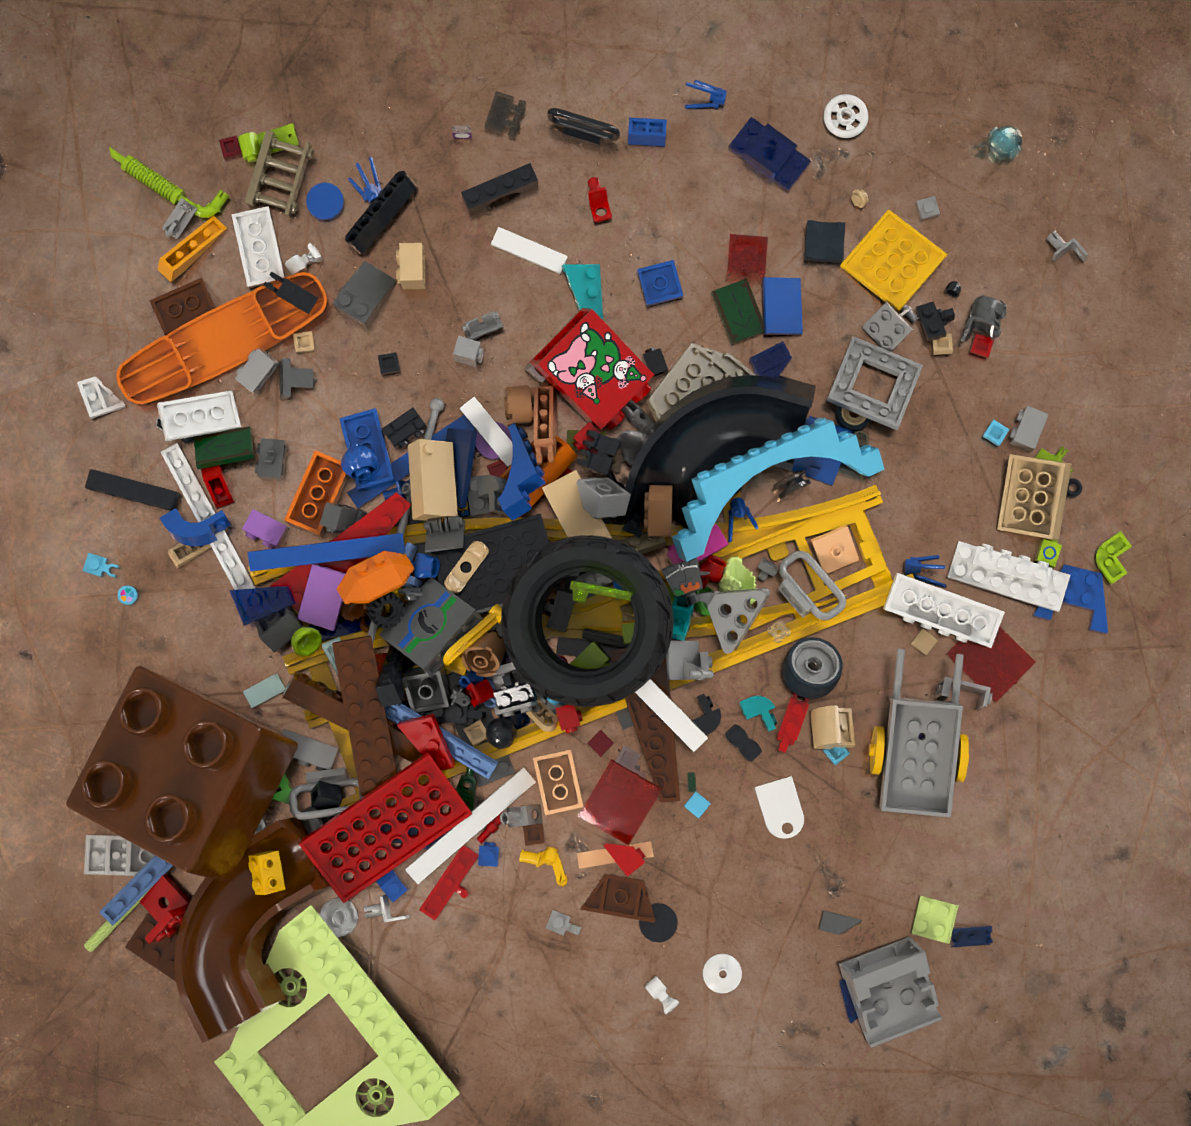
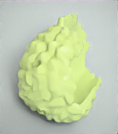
(737, 577)

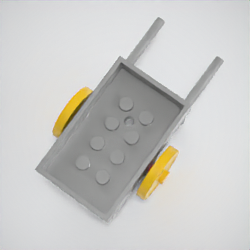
(922, 771)

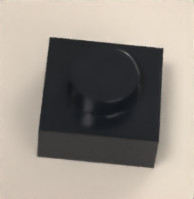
(389, 363)

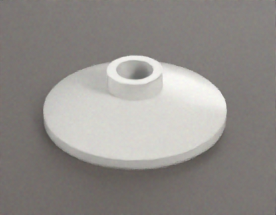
(714, 966)

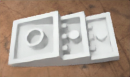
(113, 856)

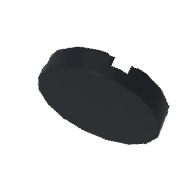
(664, 926)

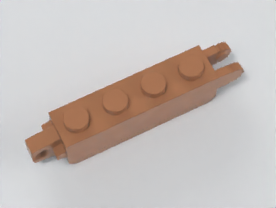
(545, 421)

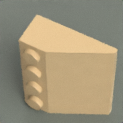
(1034, 496)

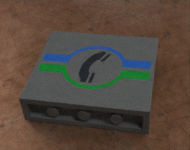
(431, 626)

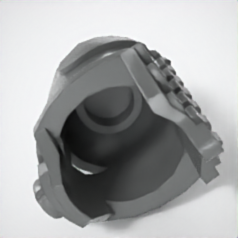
(985, 317)

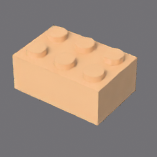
(558, 782)

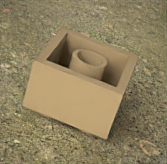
(412, 265)

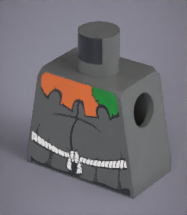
(684, 579)

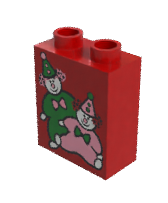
(593, 369)

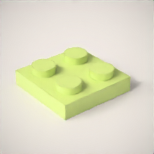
(935, 919)

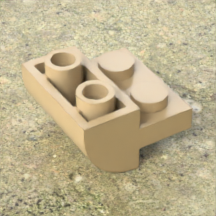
(832, 727)

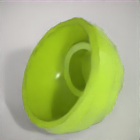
(306, 641)

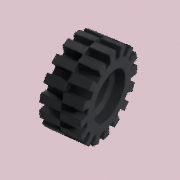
(391, 617)

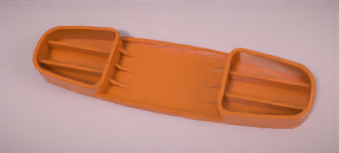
(216, 341)

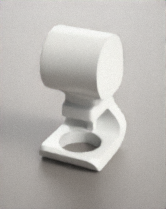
(299, 264)
(658, 991)

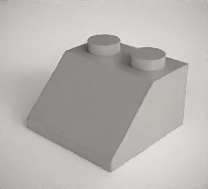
(603, 497)

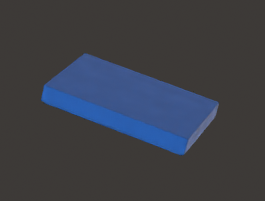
(782, 306)

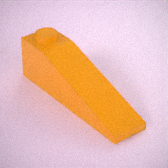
(190, 249)

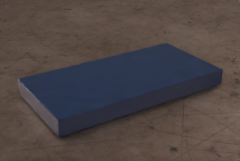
(463, 450)

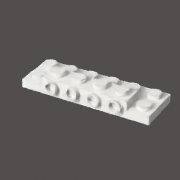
(1009, 575)
(943, 611)

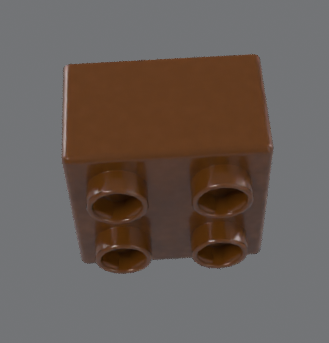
(181, 775)

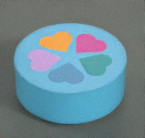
(127, 595)

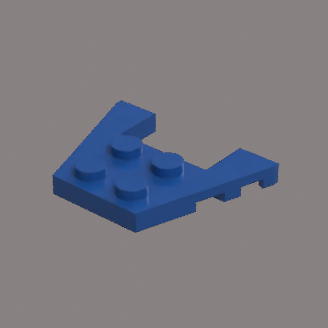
(1084, 591)

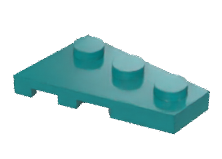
(585, 285)

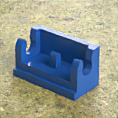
(647, 131)

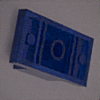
(770, 153)

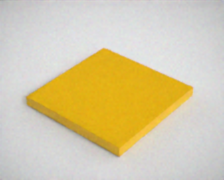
(893, 260)

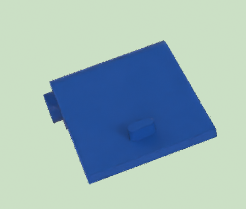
(826, 468)

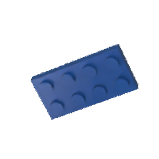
(366, 430)

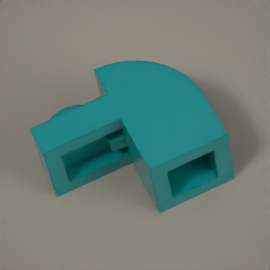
(682, 618)
(759, 706)

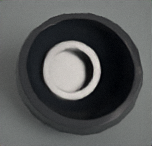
(501, 733)

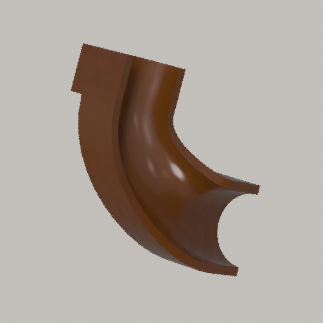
(225, 930)

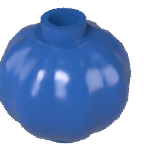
(359, 462)

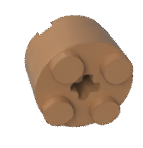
(518, 404)
(485, 655)

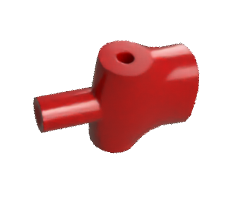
(713, 565)

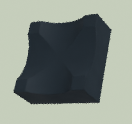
(824, 241)

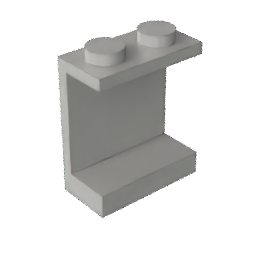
(498, 682)
(946, 684)

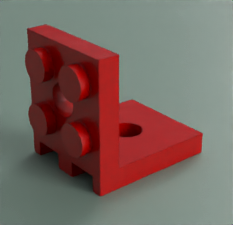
(167, 917)

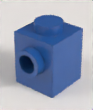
(488, 854)

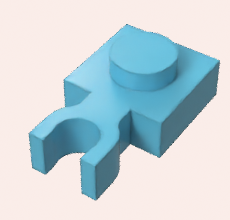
(98, 565)

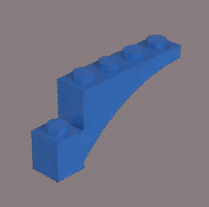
(523, 477)

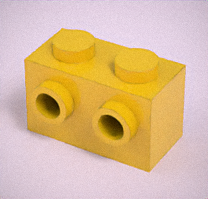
(266, 872)

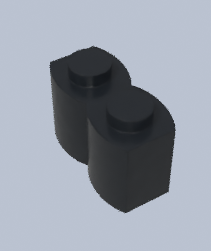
(738, 738)

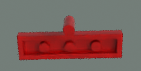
(449, 883)

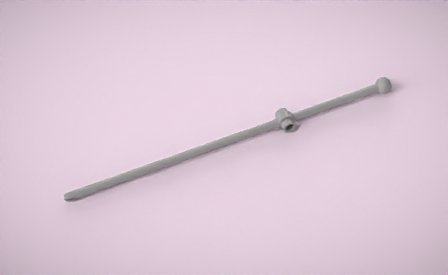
(436, 406)

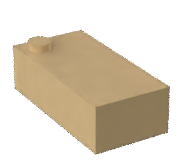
(432, 479)
(568, 508)

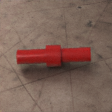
(491, 828)

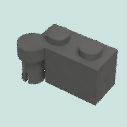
(340, 517)

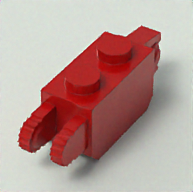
(791, 722)

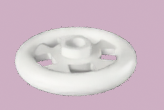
(851, 101)

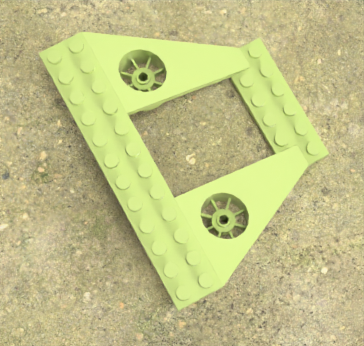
(402, 1060)

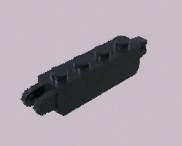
(453, 714)

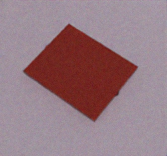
(995, 666)
(620, 802)

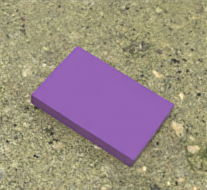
(321, 600)

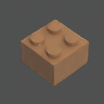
(658, 510)

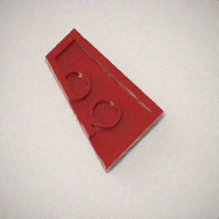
(427, 737)

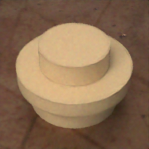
(860, 198)

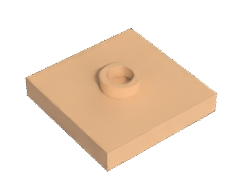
(835, 549)

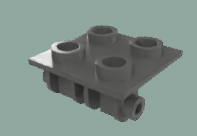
(444, 535)

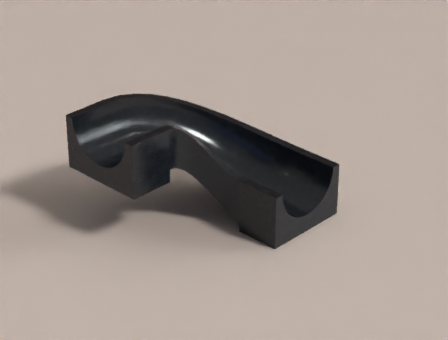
(711, 429)

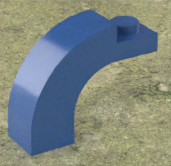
(194, 533)

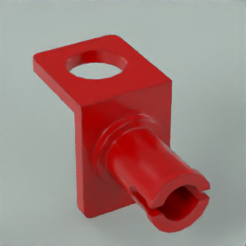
(598, 199)
(479, 692)

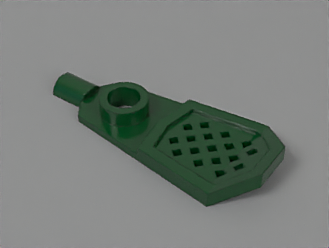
(467, 793)

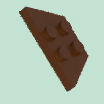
(621, 898)

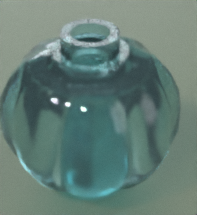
(1005, 142)

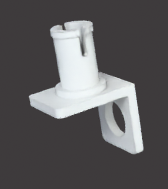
(382, 909)

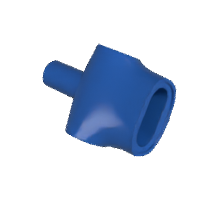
(425, 566)

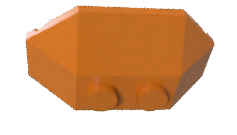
(375, 577)

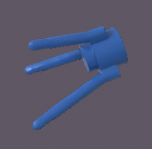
(717, 95)
(371, 190)
(738, 509)
(914, 566)

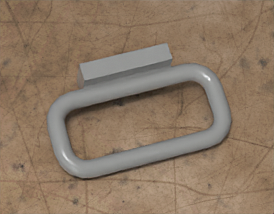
(799, 598)
(333, 776)

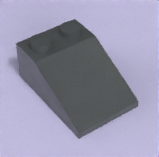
(364, 294)

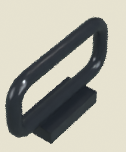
(582, 127)

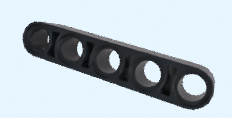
(380, 212)
(132, 490)

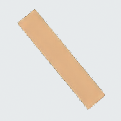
(602, 857)

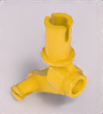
(548, 857)

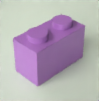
(265, 528)

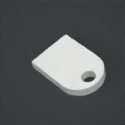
(780, 806)

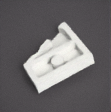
(98, 398)

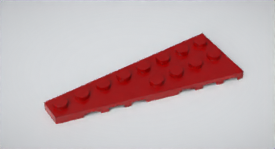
(375, 523)

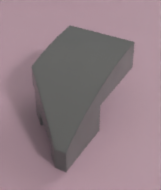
(837, 923)

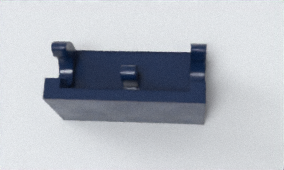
(971, 936)

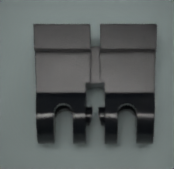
(606, 448)

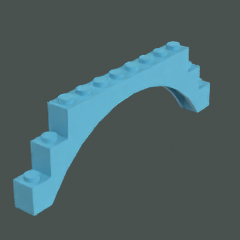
(718, 485)

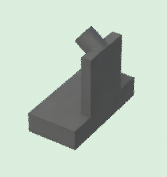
(294, 378)

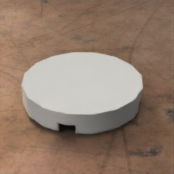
(339, 916)

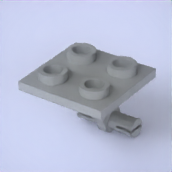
(889, 327)
(684, 662)

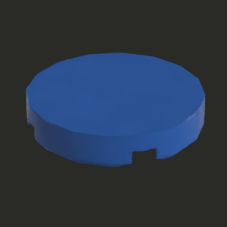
(325, 201)

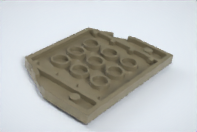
(690, 372)

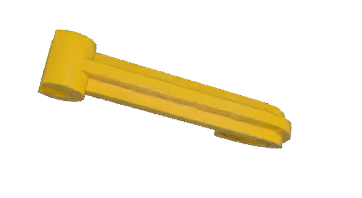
(473, 635)

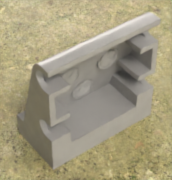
(891, 991)

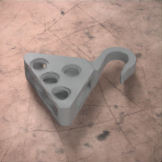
(740, 605)

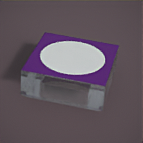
(462, 131)

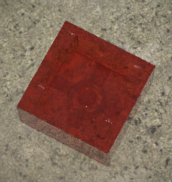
(746, 256)

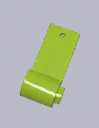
(251, 142)

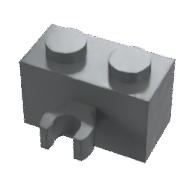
(271, 459)

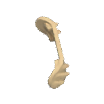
(474, 555)

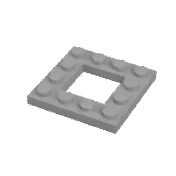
(905, 370)

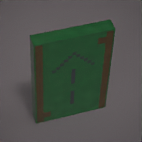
(738, 311)
(223, 447)

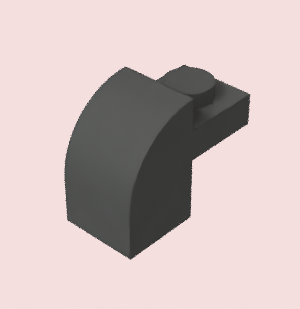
(492, 488)

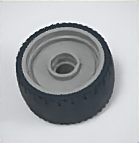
(815, 655)

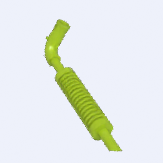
(164, 187)

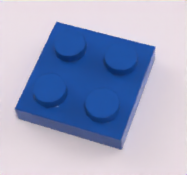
(660, 283)

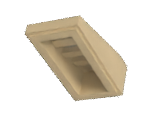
(185, 558)

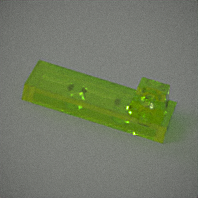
(581, 591)

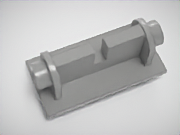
(179, 219)
(490, 323)

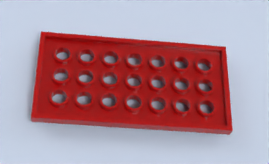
(388, 815)

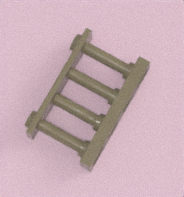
(260, 178)

